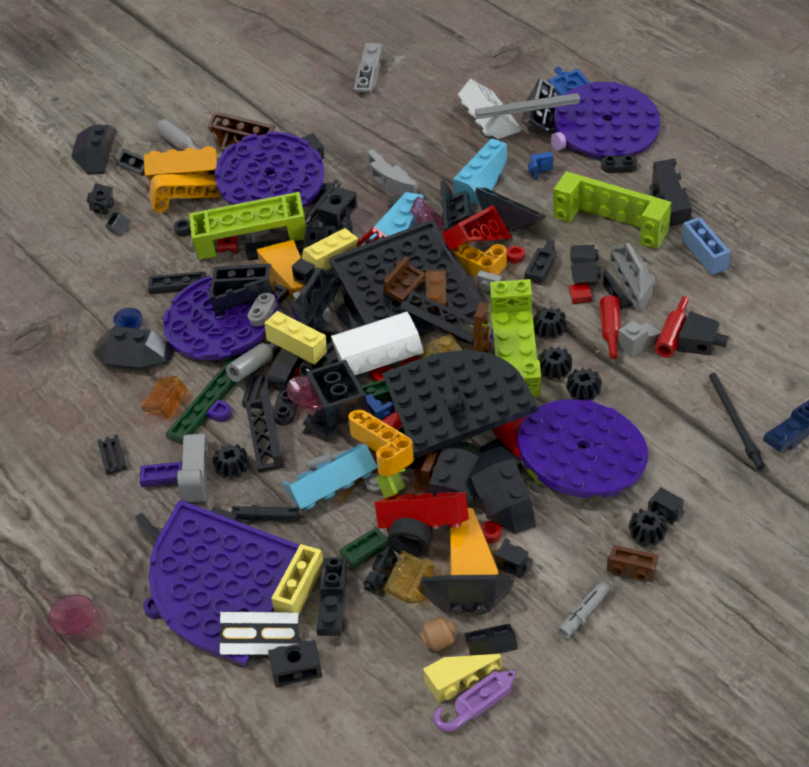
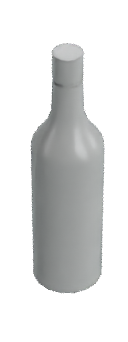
(174, 135)
(250, 361)

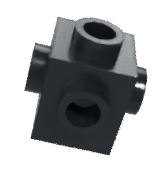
(100, 199)
(317, 232)

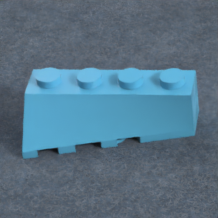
(482, 169)
(330, 476)

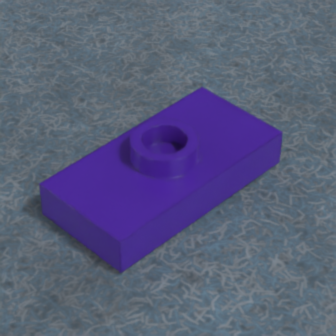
(159, 474)

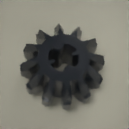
(549, 322)
(555, 362)
(584, 384)
(230, 461)
(648, 527)

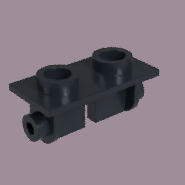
(383, 566)

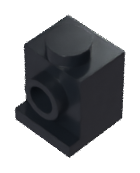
(668, 505)
(512, 559)

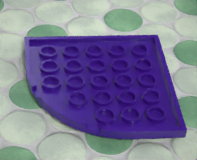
(213, 567)

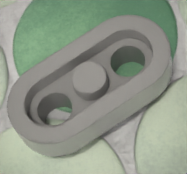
(262, 309)

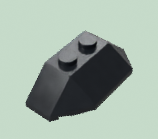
(542, 119)
(94, 148)
(512, 213)
(315, 297)
(132, 349)
(455, 469)
(503, 491)
(466, 592)

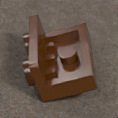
(402, 280)
(632, 563)

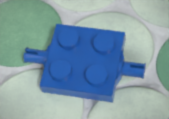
(567, 80)

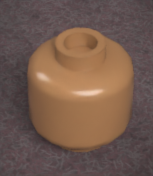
(438, 634)

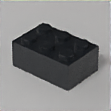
(336, 392)

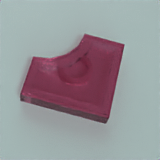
(424, 212)

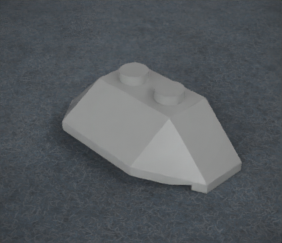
(632, 274)

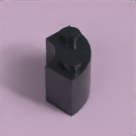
(584, 263)

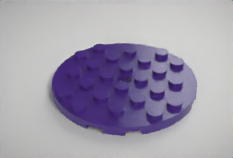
(631, 126)
(244, 169)
(201, 334)
(613, 451)

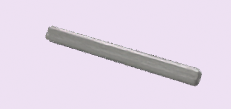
(526, 106)

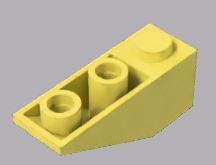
(456, 674)

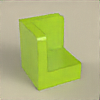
(391, 484)

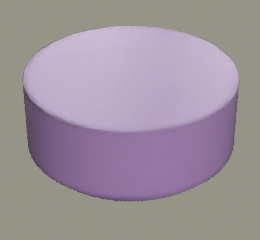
(558, 141)

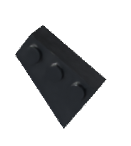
(667, 187)
(240, 284)

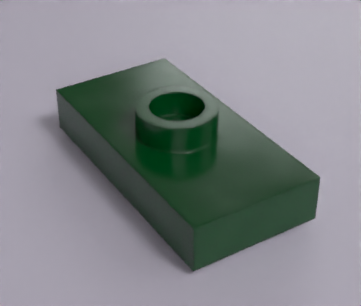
(364, 547)

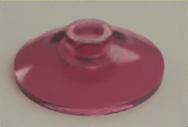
(300, 393)
(71, 607)

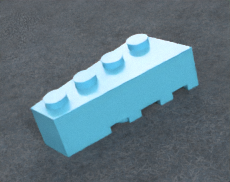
(398, 217)

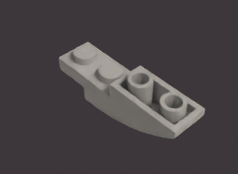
(369, 68)
(390, 177)

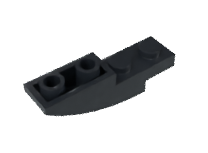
(332, 597)

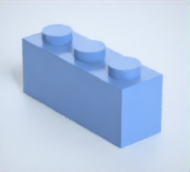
(706, 246)

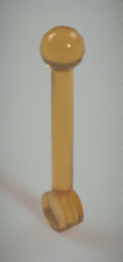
(341, 499)

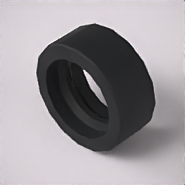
(412, 528)

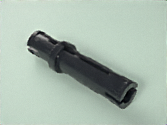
(266, 513)

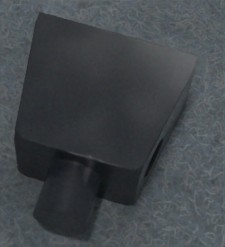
(700, 335)

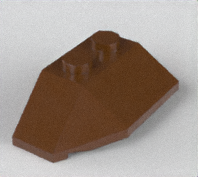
(231, 129)

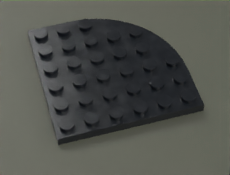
(489, 394)

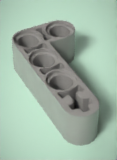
(193, 476)

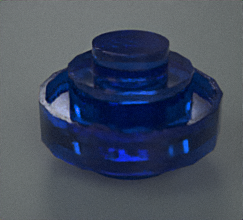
(128, 318)

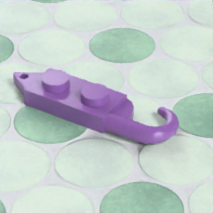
(477, 699)

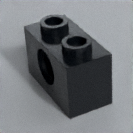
(337, 207)
(305, 669)

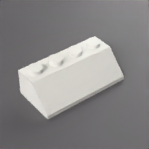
(477, 96)
(378, 343)

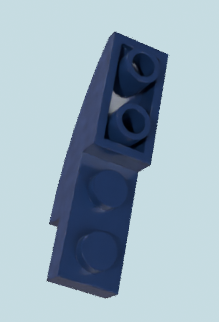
(791, 431)

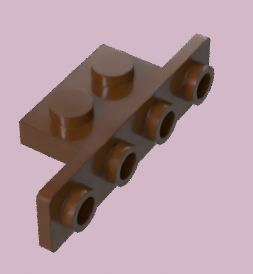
(422, 475)

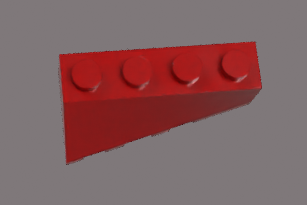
(480, 227)
(431, 510)

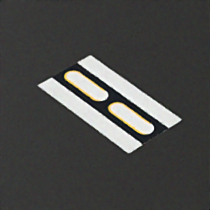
(256, 631)

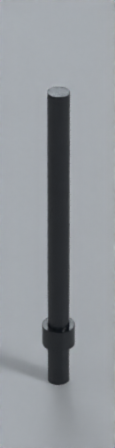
(751, 449)

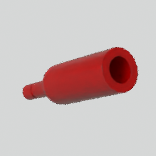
(610, 322)
(668, 338)

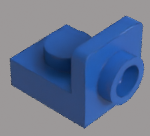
(540, 163)
(377, 409)

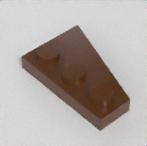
(481, 330)

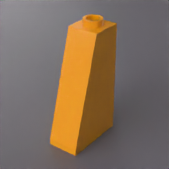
(282, 258)
(470, 550)

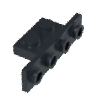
(455, 208)

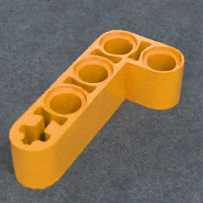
(169, 186)
(474, 260)
(392, 447)

